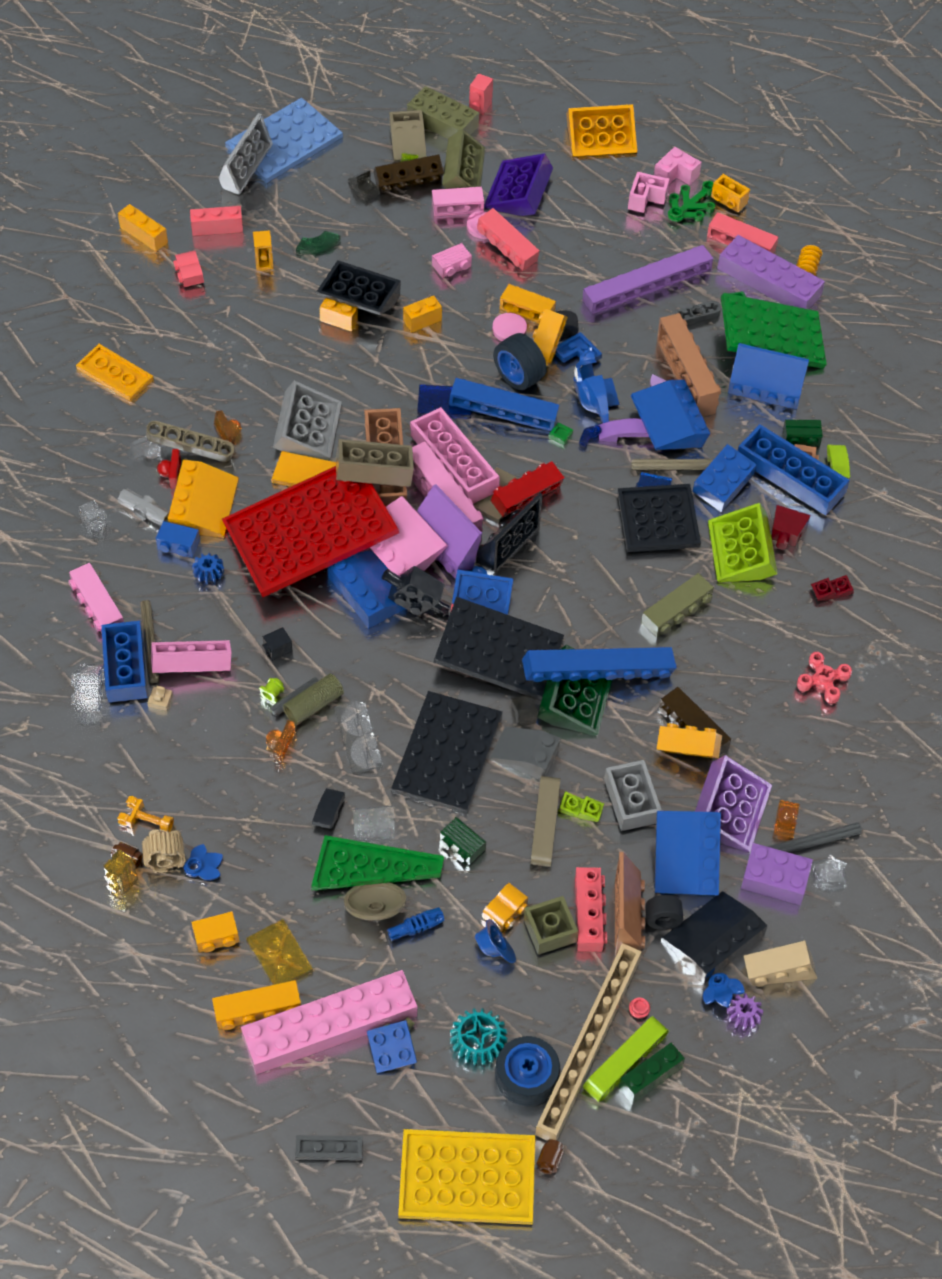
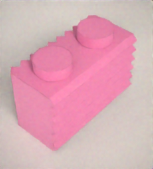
(452, 260)

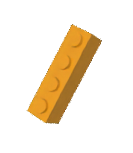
(255, 1004)

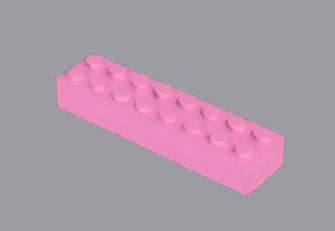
(328, 1021)

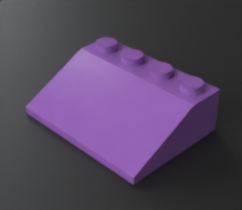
(455, 530)
(738, 797)

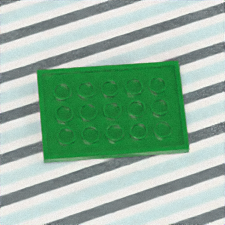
(773, 328)

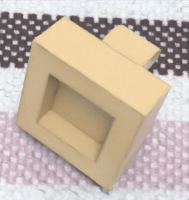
(160, 698)

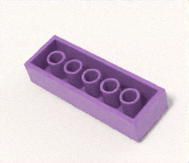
(770, 274)

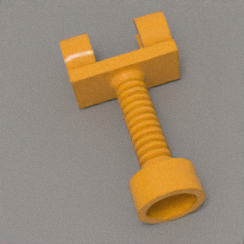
(165, 823)

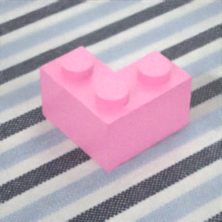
(678, 165)
(647, 188)

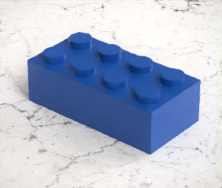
(124, 661)

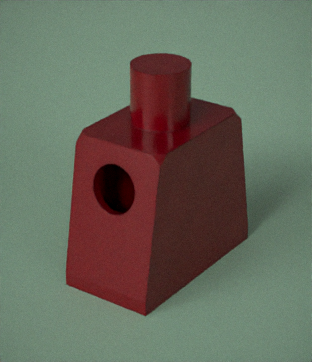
(788, 526)

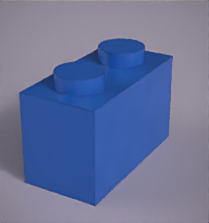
(177, 539)

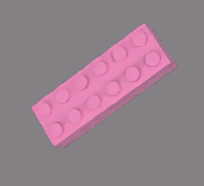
(457, 453)
(432, 471)

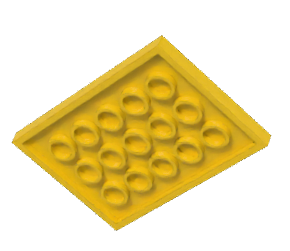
(467, 1177)

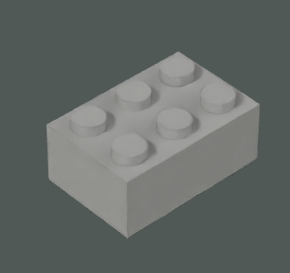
(632, 795)

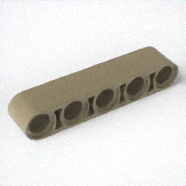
(184, 434)
(545, 821)

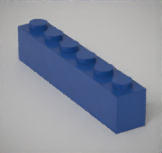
(503, 404)

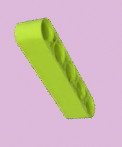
(625, 1059)

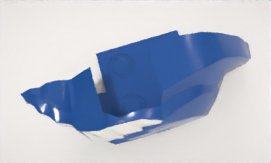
(593, 391)

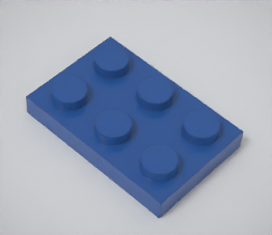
(484, 590)

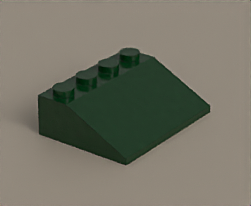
(575, 704)

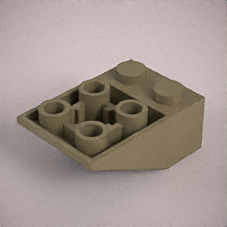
(407, 133)

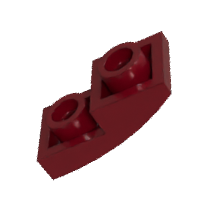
(832, 589)

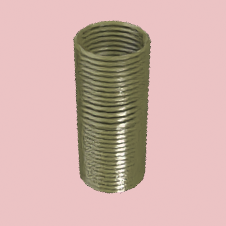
(313, 699)

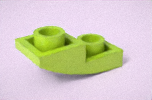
(838, 459)
(580, 808)

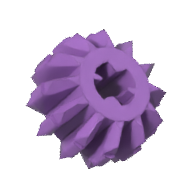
(751, 1017)

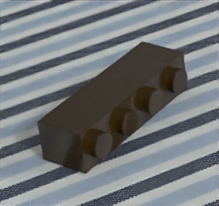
(685, 712)

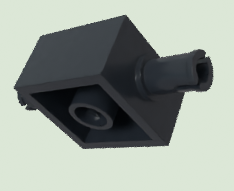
(416, 591)

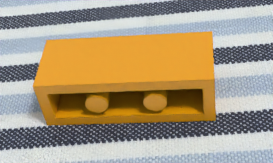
(142, 227)
(525, 303)
(549, 333)
(689, 741)

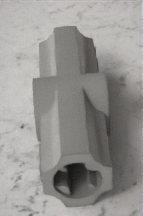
(143, 507)

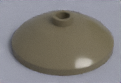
(375, 901)

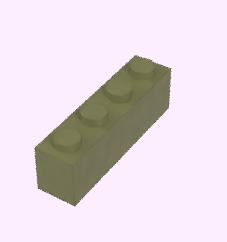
(677, 605)

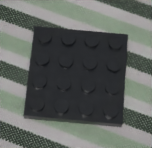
(658, 517)

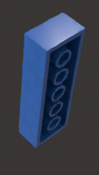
(794, 470)

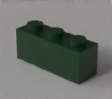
(651, 1073)

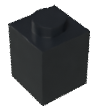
(277, 644)

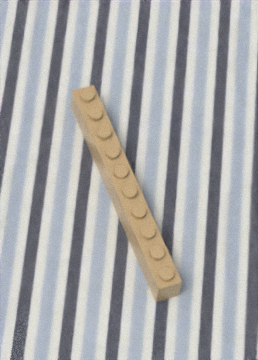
(588, 1043)

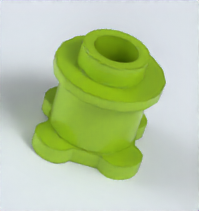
(272, 689)

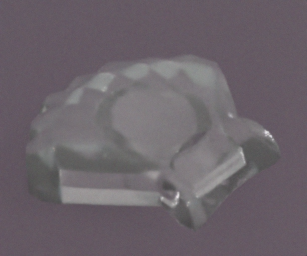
(830, 871)

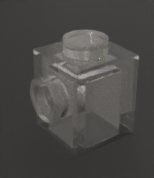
(92, 516)

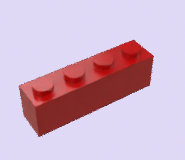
(521, 490)

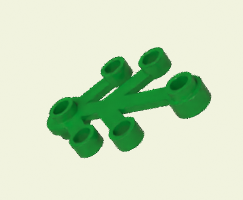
(678, 213)

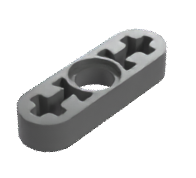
(706, 309)

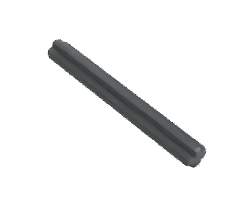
(819, 838)

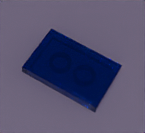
(436, 396)

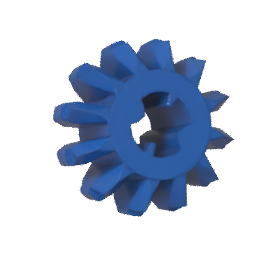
(208, 568)

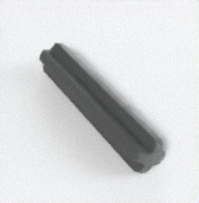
(277, 708)

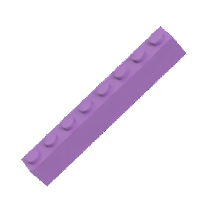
(647, 279)

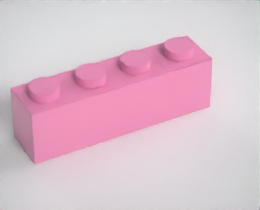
(94, 596)
(190, 656)

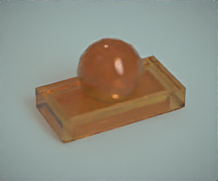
(227, 428)
(281, 741)
(786, 820)

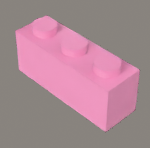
(457, 201)

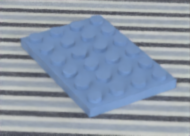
(296, 135)

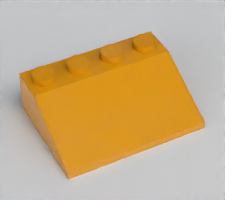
(602, 130)
(203, 498)

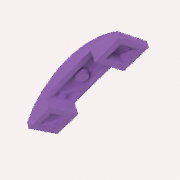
(622, 428)

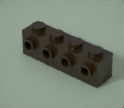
(408, 172)

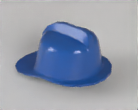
(494, 943)

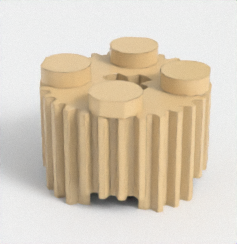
(163, 850)

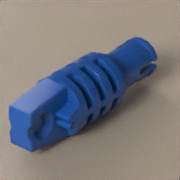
(417, 923)

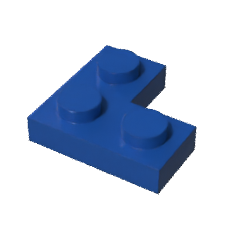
(575, 346)

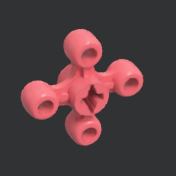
(824, 677)

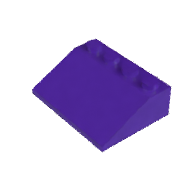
(519, 185)

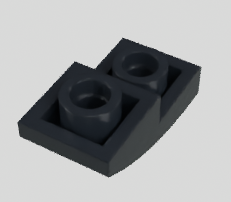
(328, 808)

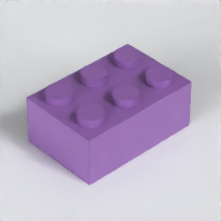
(776, 874)

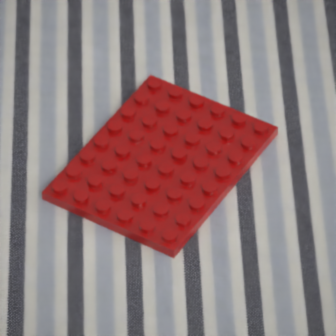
(308, 529)

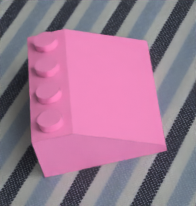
(414, 545)

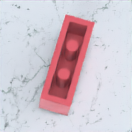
(216, 220)

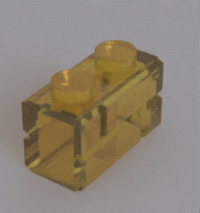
(120, 873)

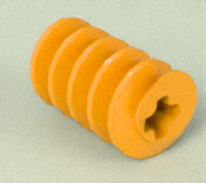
(809, 258)

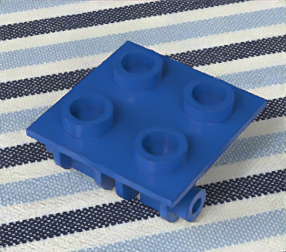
(391, 1046)

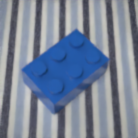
(724, 478)

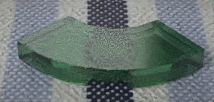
(318, 244)

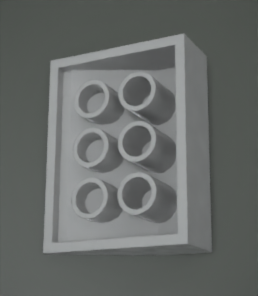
(246, 156)
(307, 422)

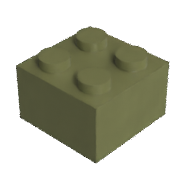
(550, 925)

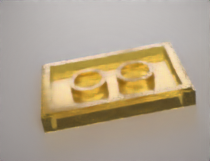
(279, 953)

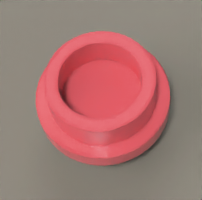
(639, 1008)

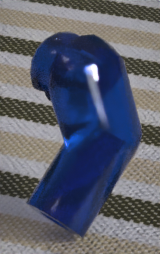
(589, 433)

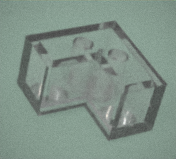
(87, 685)

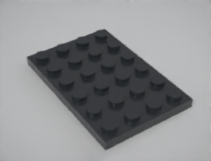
(493, 646)
(447, 752)

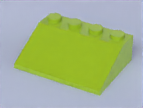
(742, 545)

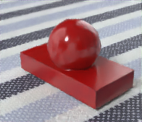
(171, 468)

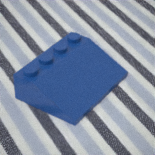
(768, 376)
(671, 416)
(362, 586)
(687, 852)

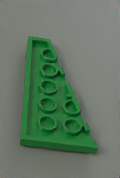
(362, 863)

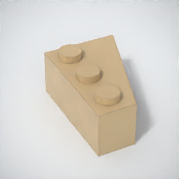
(780, 965)

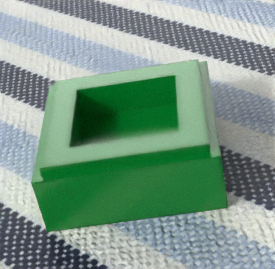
(561, 433)

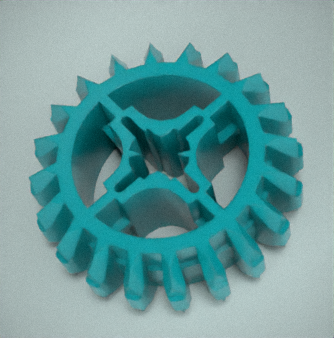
(461, 1040)

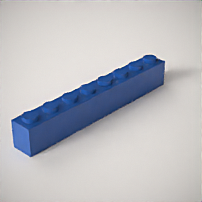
(598, 663)

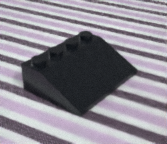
(360, 288)
(510, 535)
(715, 935)

